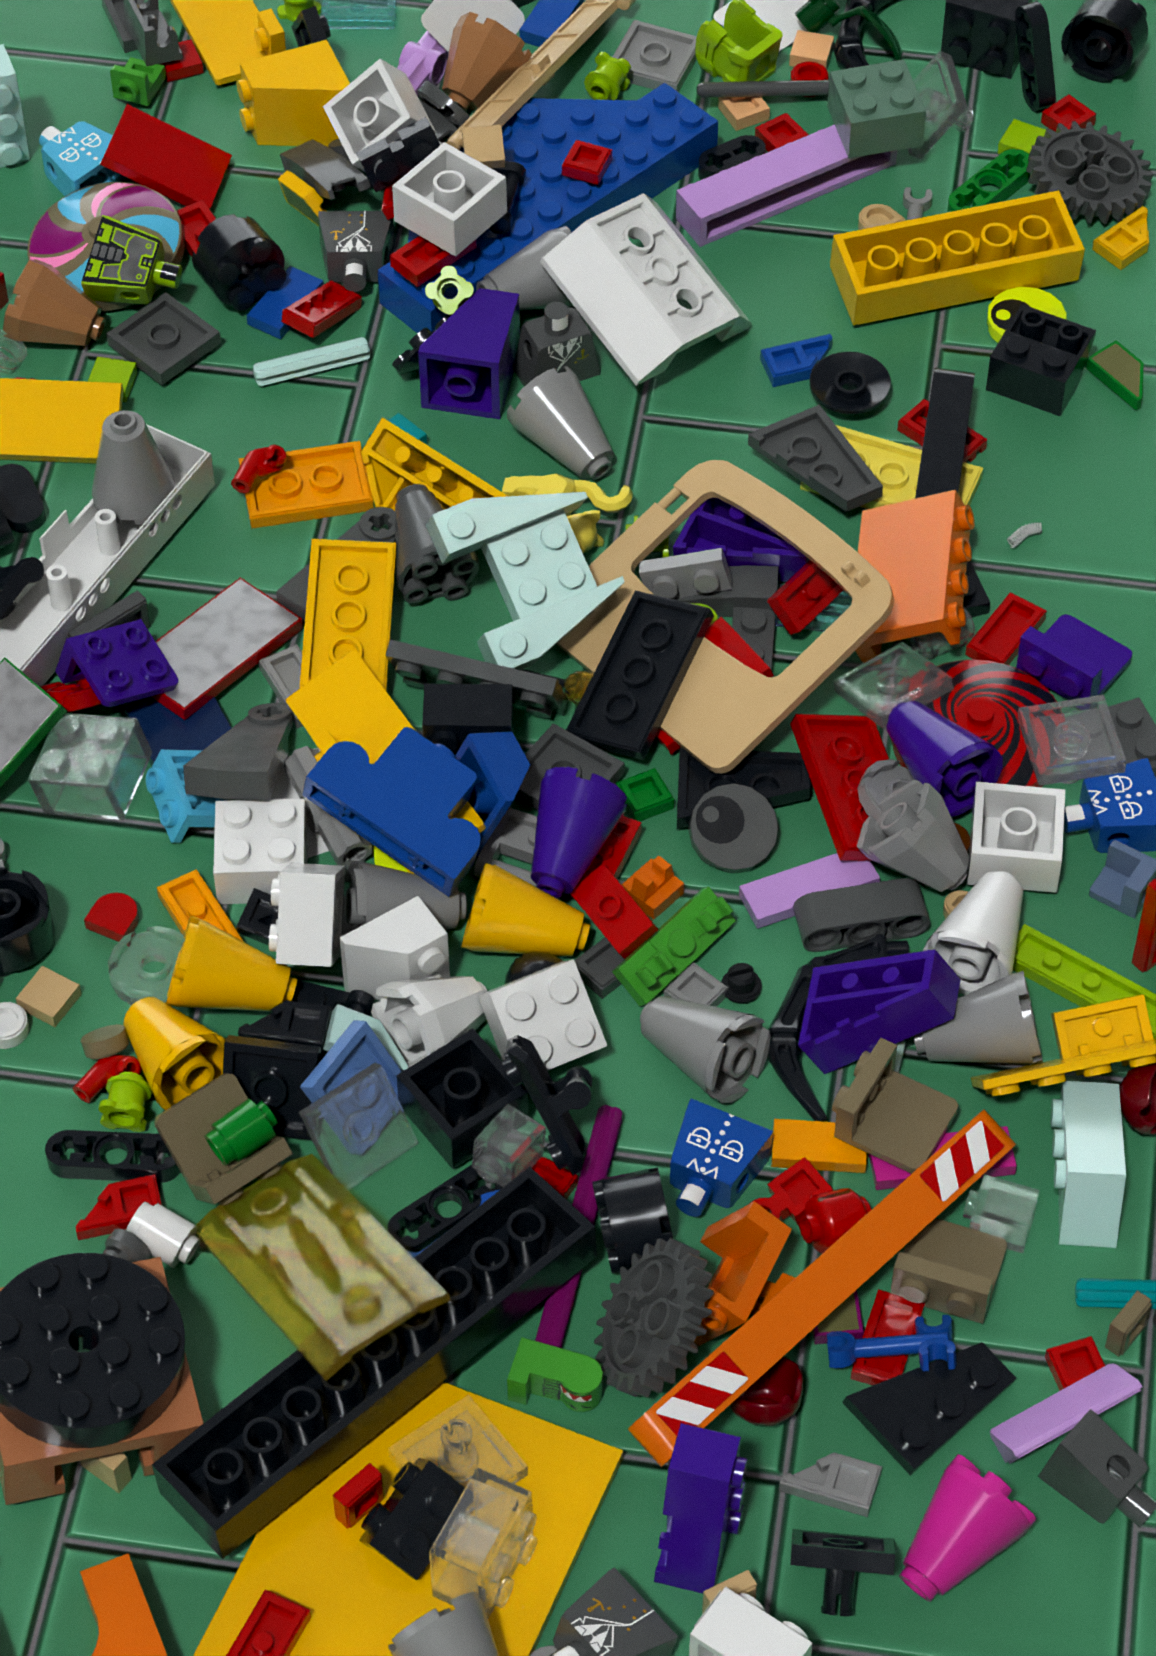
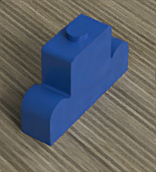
(403, 804)

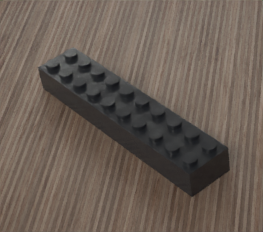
(299, 1427)

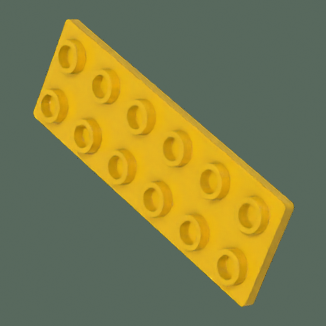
(354, 707)
(1087, 1043)

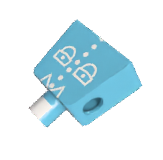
(75, 157)

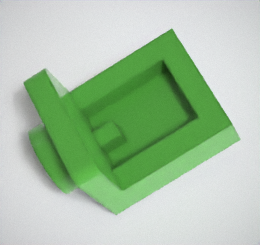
(137, 81)

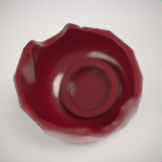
(1139, 1098)
(772, 1396)

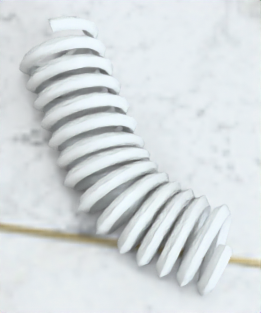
(1025, 533)

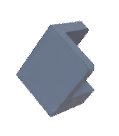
(1124, 879)

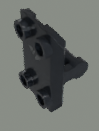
(552, 1099)

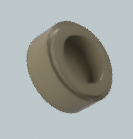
(105, 1041)

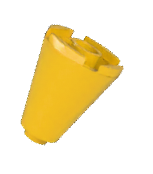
(521, 918)
(226, 973)
(172, 1050)

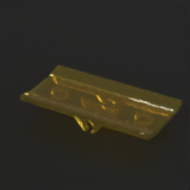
(318, 1263)

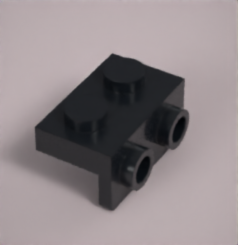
(412, 1516)

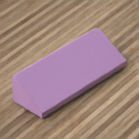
(1063, 1411)

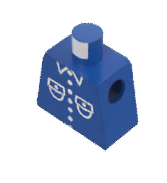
(1117, 809)
(716, 1157)

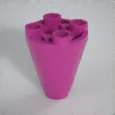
(962, 1529)

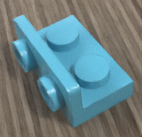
(175, 807)

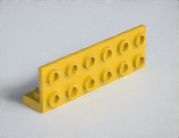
(229, 34)

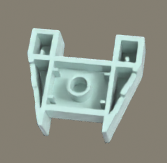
(533, 565)

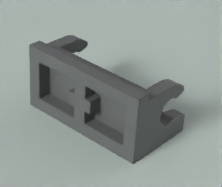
(151, 33)

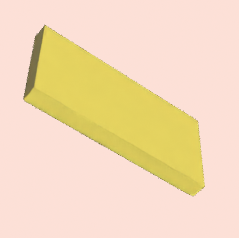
(898, 469)

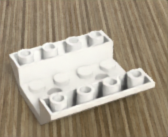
(633, 290)

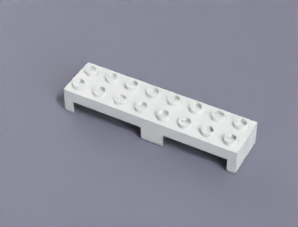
(95, 562)

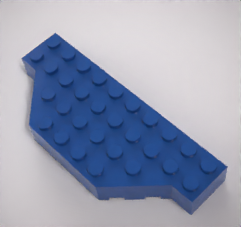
(652, 148)

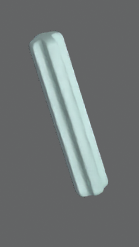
(311, 361)

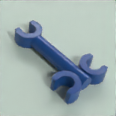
(928, 1342)

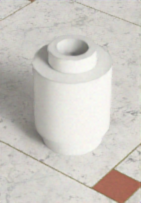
(165, 1233)

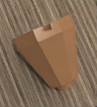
(480, 60)
(51, 309)

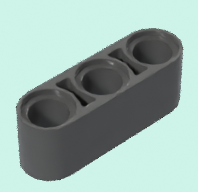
(856, 913)

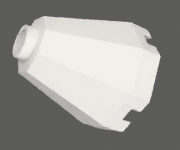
(428, 1012)

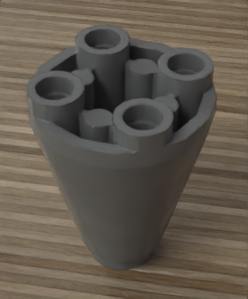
(418, 565)

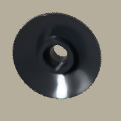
(850, 382)

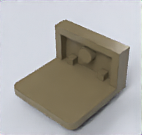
(891, 1112)
(183, 1133)
(950, 1269)

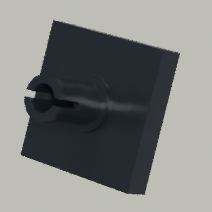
(273, 1074)
(841, 1557)

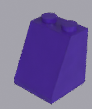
(472, 356)

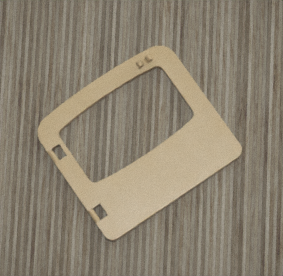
(721, 702)

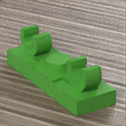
(674, 945)

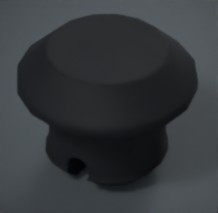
(741, 983)

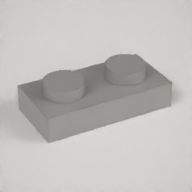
(687, 574)

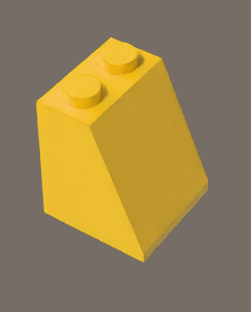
(287, 95)

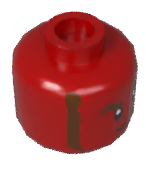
(831, 1216)

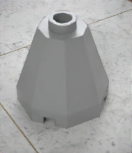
(916, 838)

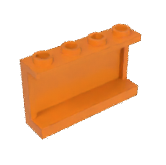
(924, 557)

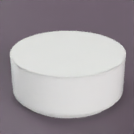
(13, 1025)

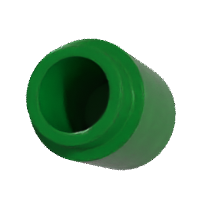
(241, 1131)

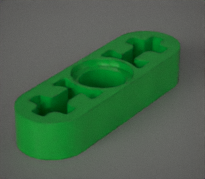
(995, 174)

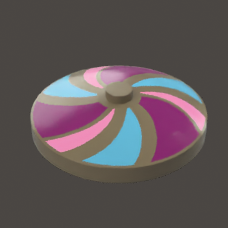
(70, 226)

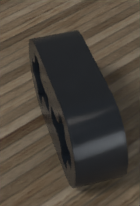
(729, 155)

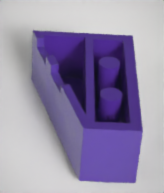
(741, 538)
(873, 999)
(701, 1507)

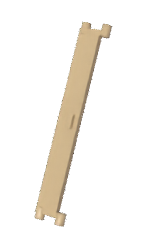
(541, 65)

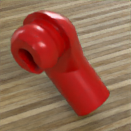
(258, 464)
(96, 1077)

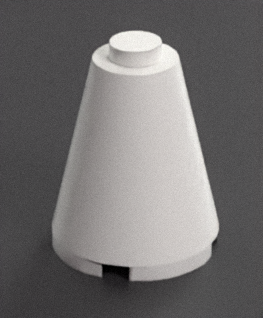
(981, 932)

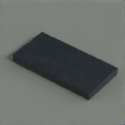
(640, 674)

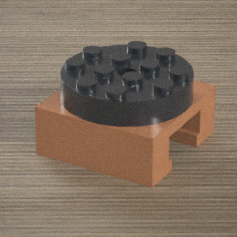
(95, 1403)

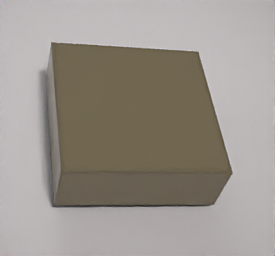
(1128, 1324)

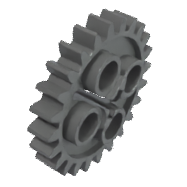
(1090, 170)
(653, 1317)

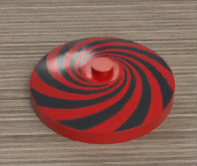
(987, 705)

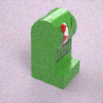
(554, 1375)

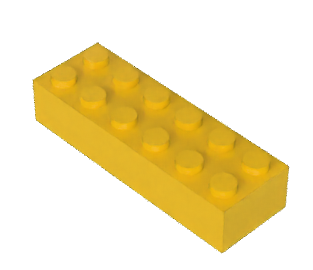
(956, 257)

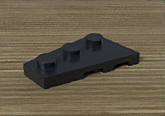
(775, 775)
(926, 1409)

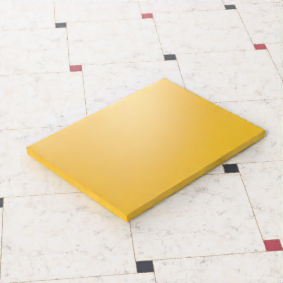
(364, 1599)

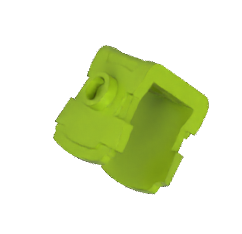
(740, 50)

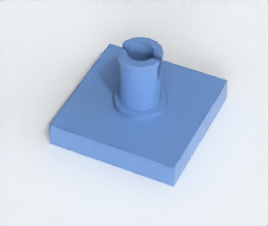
(348, 1056)

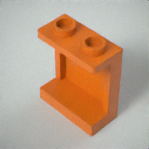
(749, 1248)

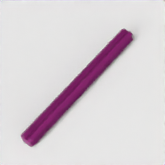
(595, 1167)

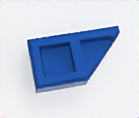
(794, 360)

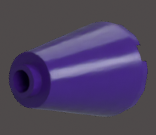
(943, 754)
(572, 827)

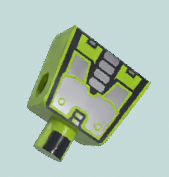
(127, 265)

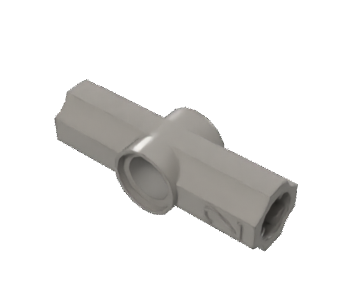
(340, 840)

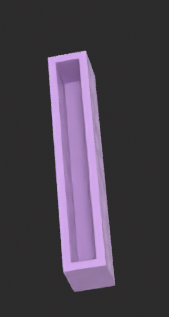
(771, 185)

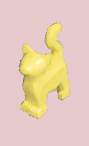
(582, 523)

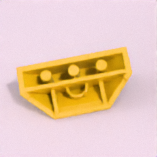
(400, 460)

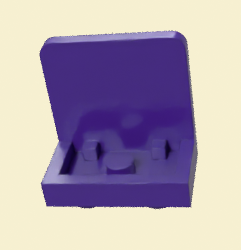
(1072, 658)
(118, 663)

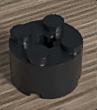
(1105, 38)
(238, 261)
(24, 921)
(631, 1214)

